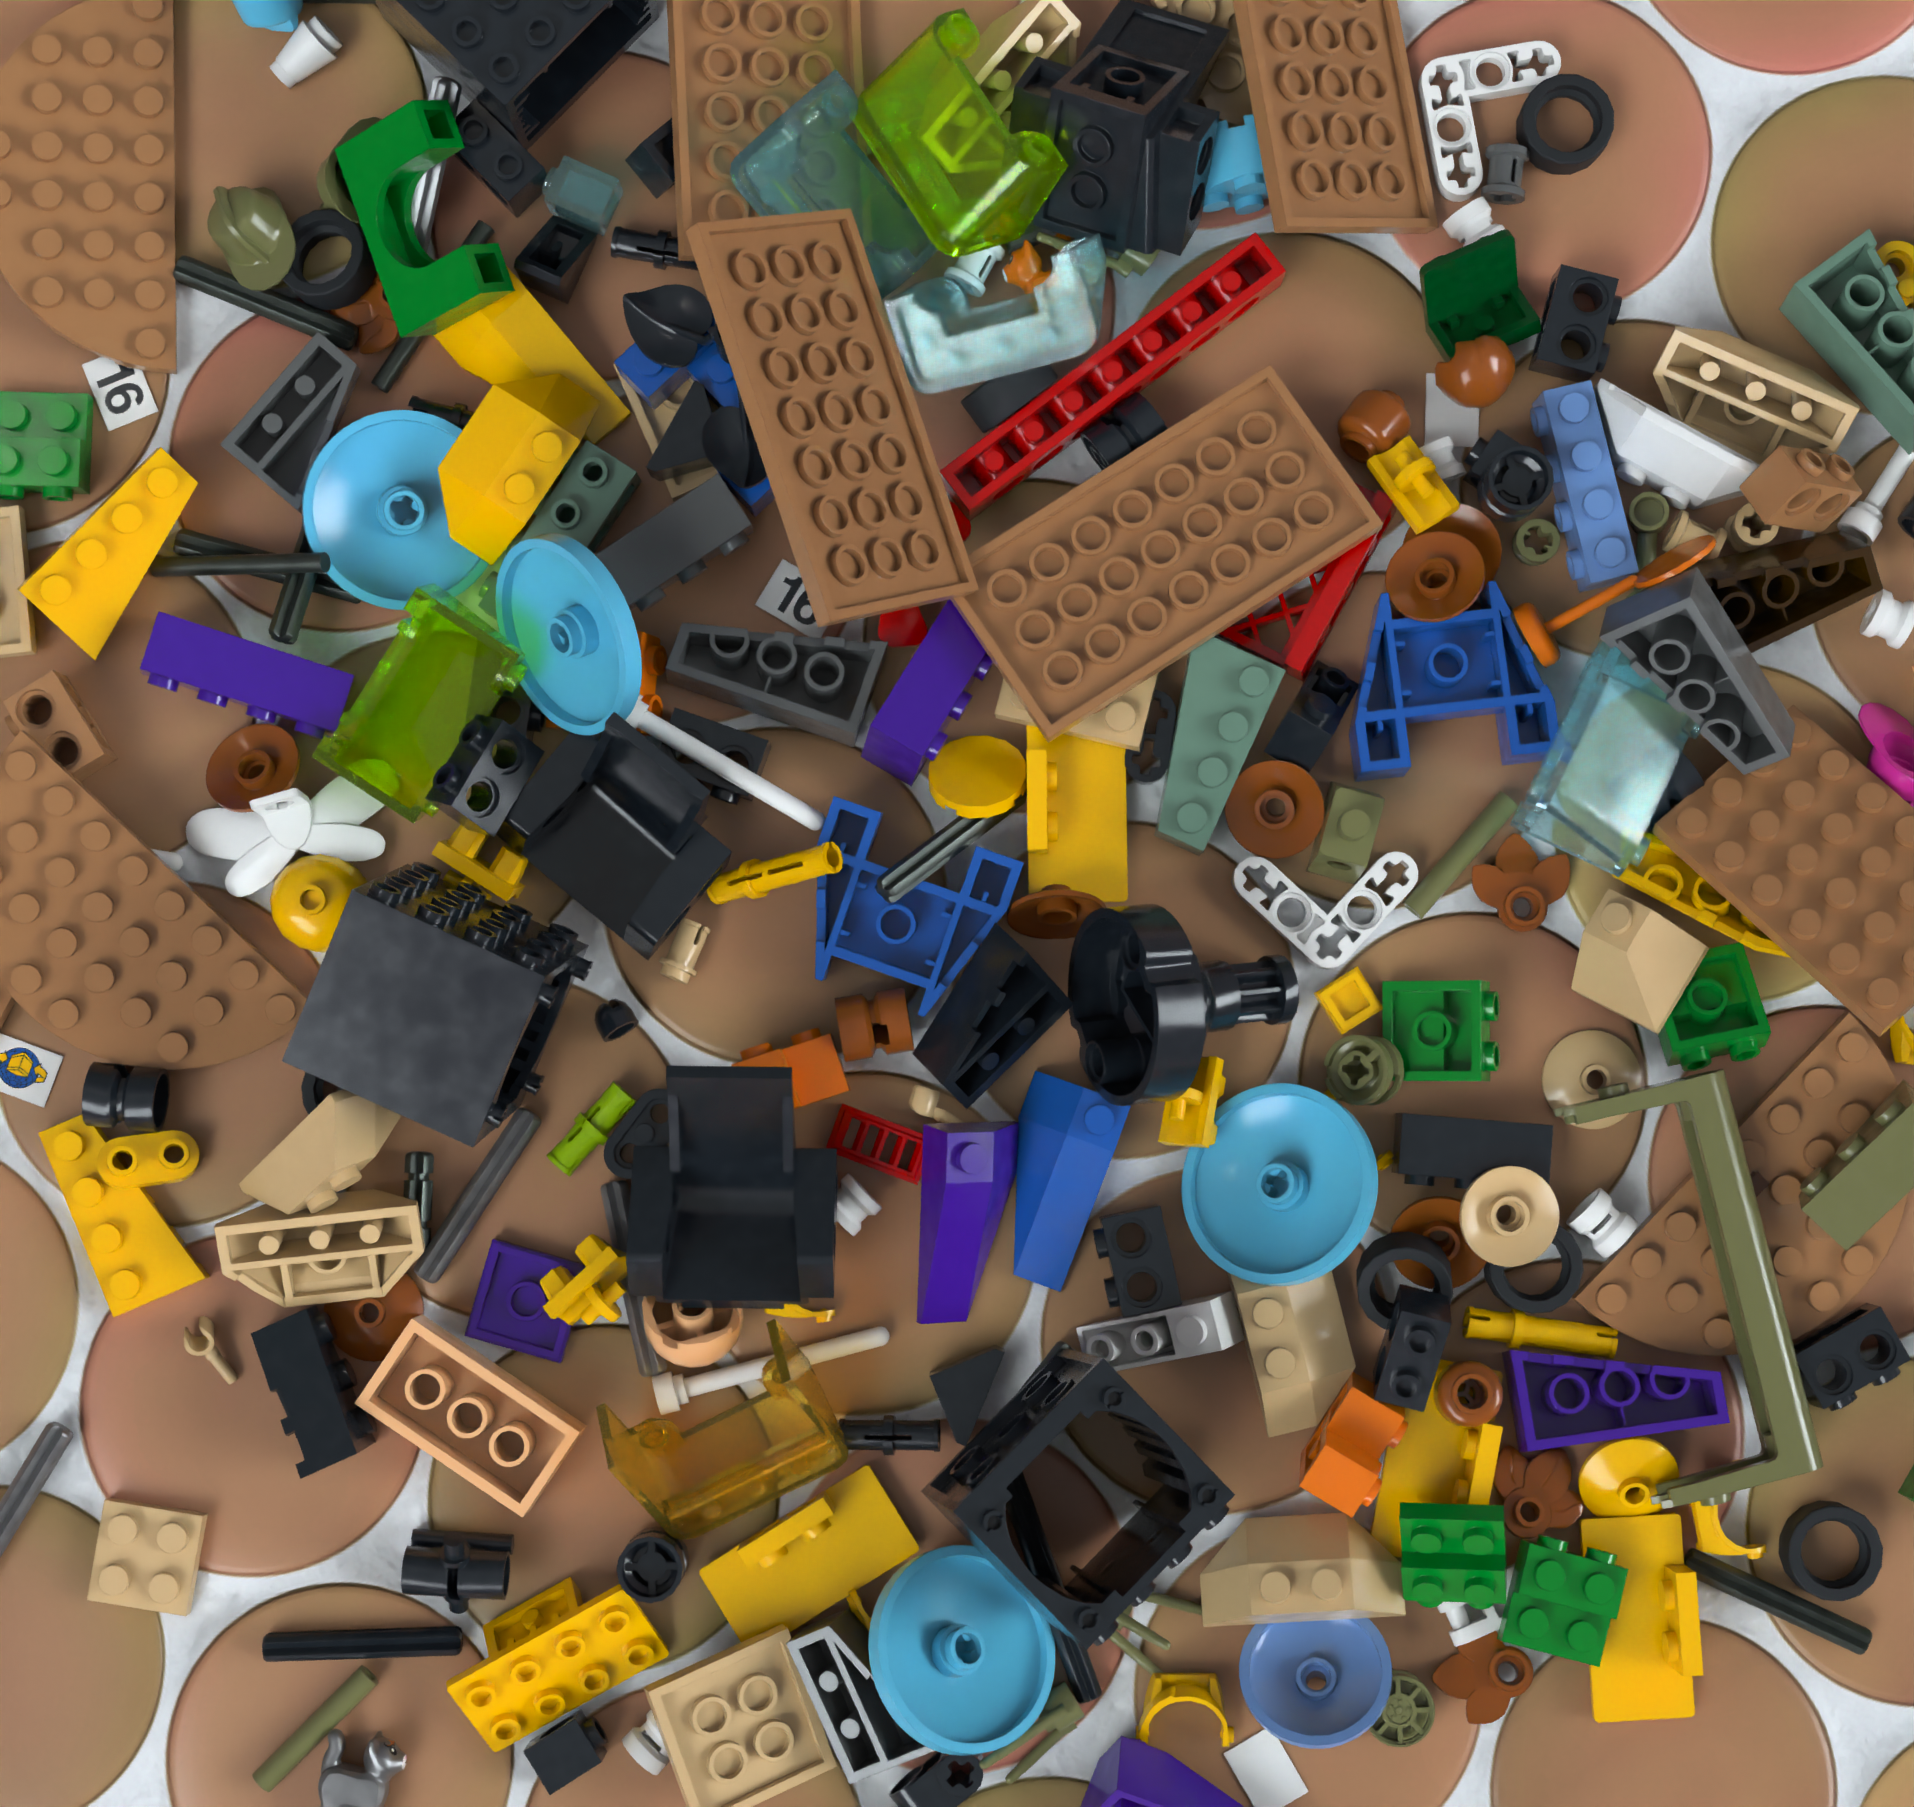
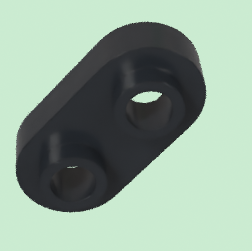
(638, 1129)

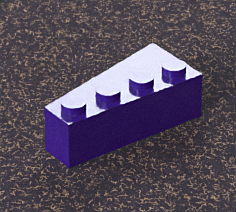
(246, 674)
(927, 697)
(1594, 1400)

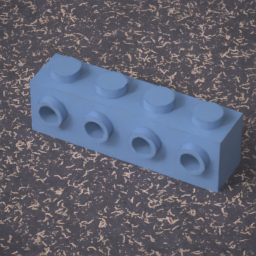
(1584, 486)

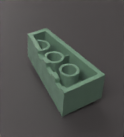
(1861, 331)
(1215, 726)

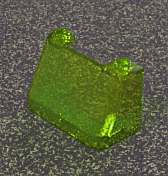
(950, 148)
(419, 700)

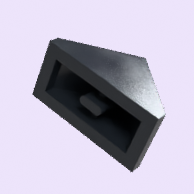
(555, 258)
(681, 445)
(964, 1388)

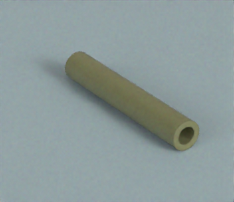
(1460, 855)
(315, 1729)

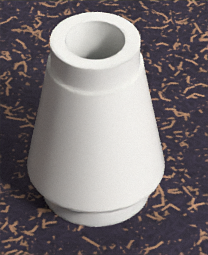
(306, 52)

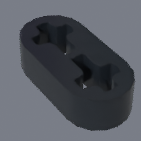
(1161, 746)

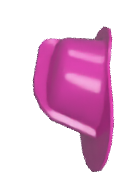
(1892, 748)

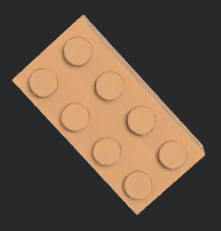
(470, 1414)

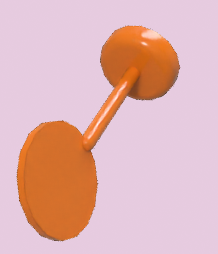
(1540, 633)

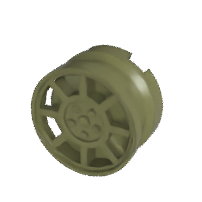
(1363, 1069)
(1407, 1713)

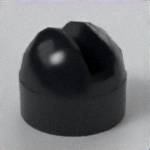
(614, 1020)

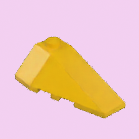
(520, 342)
(1680, 887)

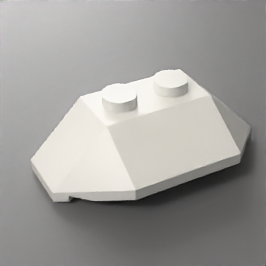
(1667, 453)

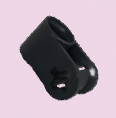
(935, 1783)

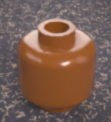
(1372, 424)
(1486, 1393)

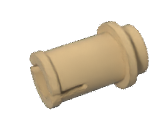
(684, 951)

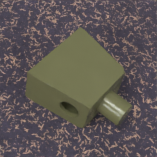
(1346, 833)

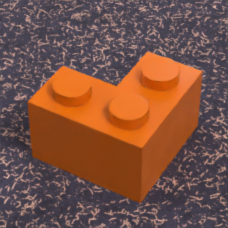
(814, 1065)
(1345, 1449)

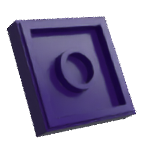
(511, 1302)

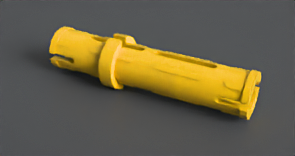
(758, 877)
(1526, 1330)

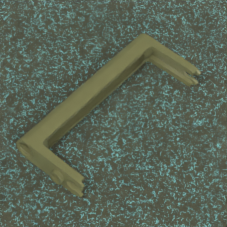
(1746, 1281)

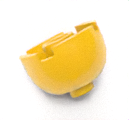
(311, 899)

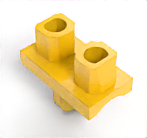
(1413, 485)
(462, 853)
(1190, 1117)
(592, 1290)

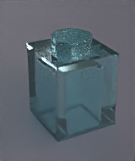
(582, 194)

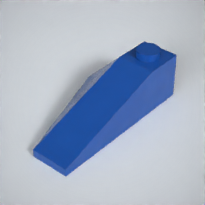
(1061, 1163)

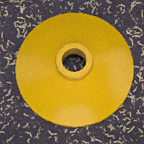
(1623, 1465)

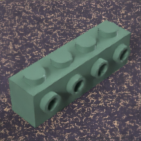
(580, 506)

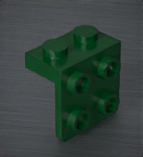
(1476, 295)

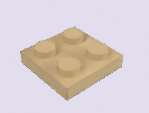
(147, 1556)

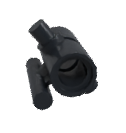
(457, 1566)

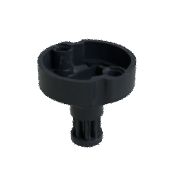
(1151, 1002)

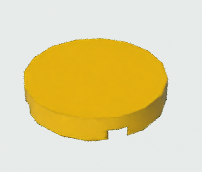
(978, 776)

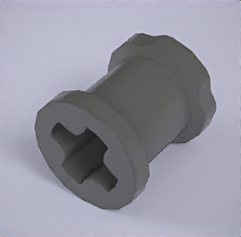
(1505, 173)

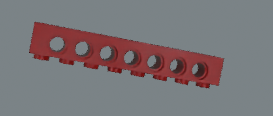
(1112, 375)

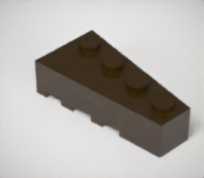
(1790, 584)

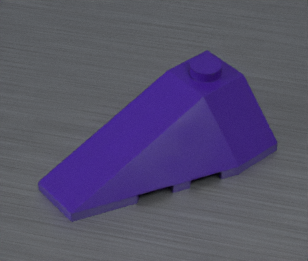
(963, 1198)
(1148, 1777)

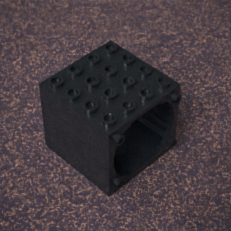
(521, 55)
(436, 1001)
(975, 1495)

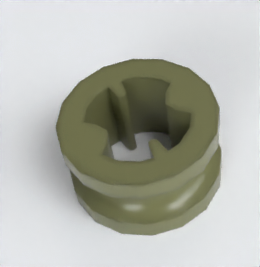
(1527, 554)

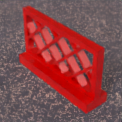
(1323, 607)

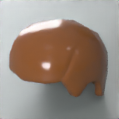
(1477, 372)

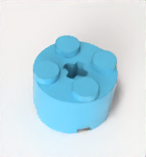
(1236, 170)

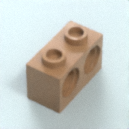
(1801, 489)
(67, 723)

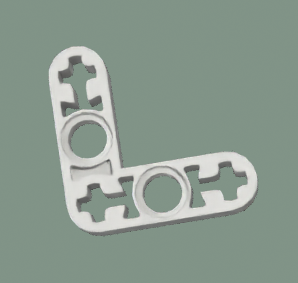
(1466, 90)
(1316, 921)

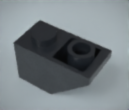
(1312, 716)

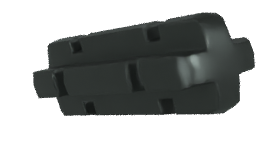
(419, 1187)

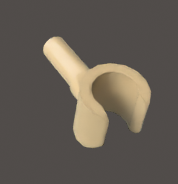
(924, 1102)
(205, 1346)

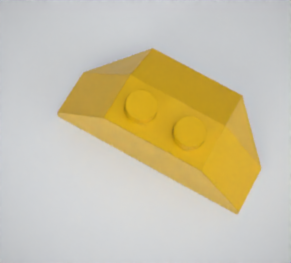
(510, 459)

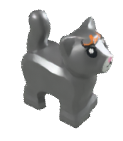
(358, 1786)

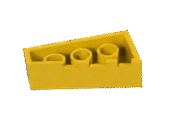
(106, 557)

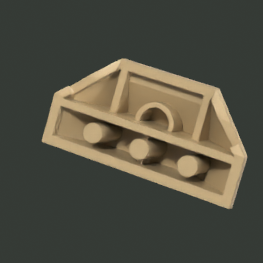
(1013, 42)
(1749, 395)
(321, 1154)
(324, 1256)
(1294, 1349)
(1300, 1572)

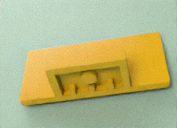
(1076, 816)
(1435, 1465)
(810, 1557)
(1657, 1630)
(553, 1659)

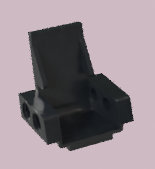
(1127, 129)
(619, 832)
(731, 1201)

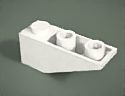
(1165, 1334)

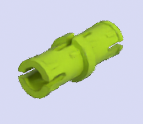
(591, 1128)

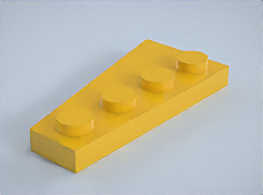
(121, 1229)

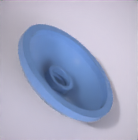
(1285, 1656)

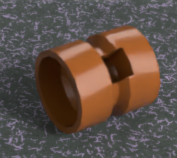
(856, 1022)

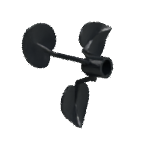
(667, 330)

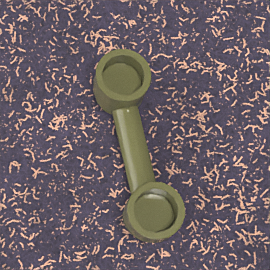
(1648, 518)

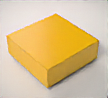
(1348, 1000)

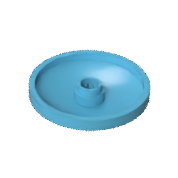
(382, 512)
(574, 632)
(1281, 1185)
(959, 1653)

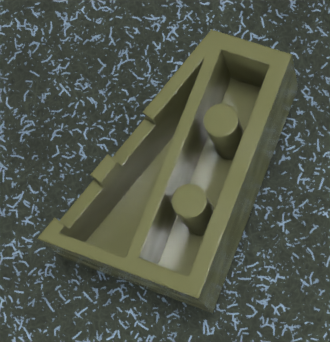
(1866, 1174)

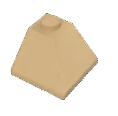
(1635, 961)

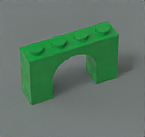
(381, 175)

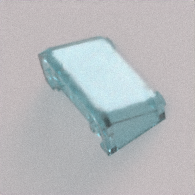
(814, 165)
(956, 346)
(1606, 765)

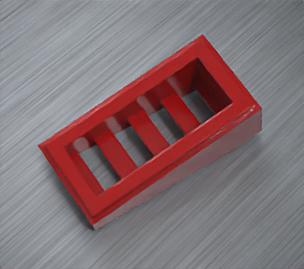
(873, 1161)

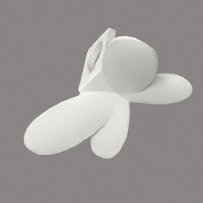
(275, 831)

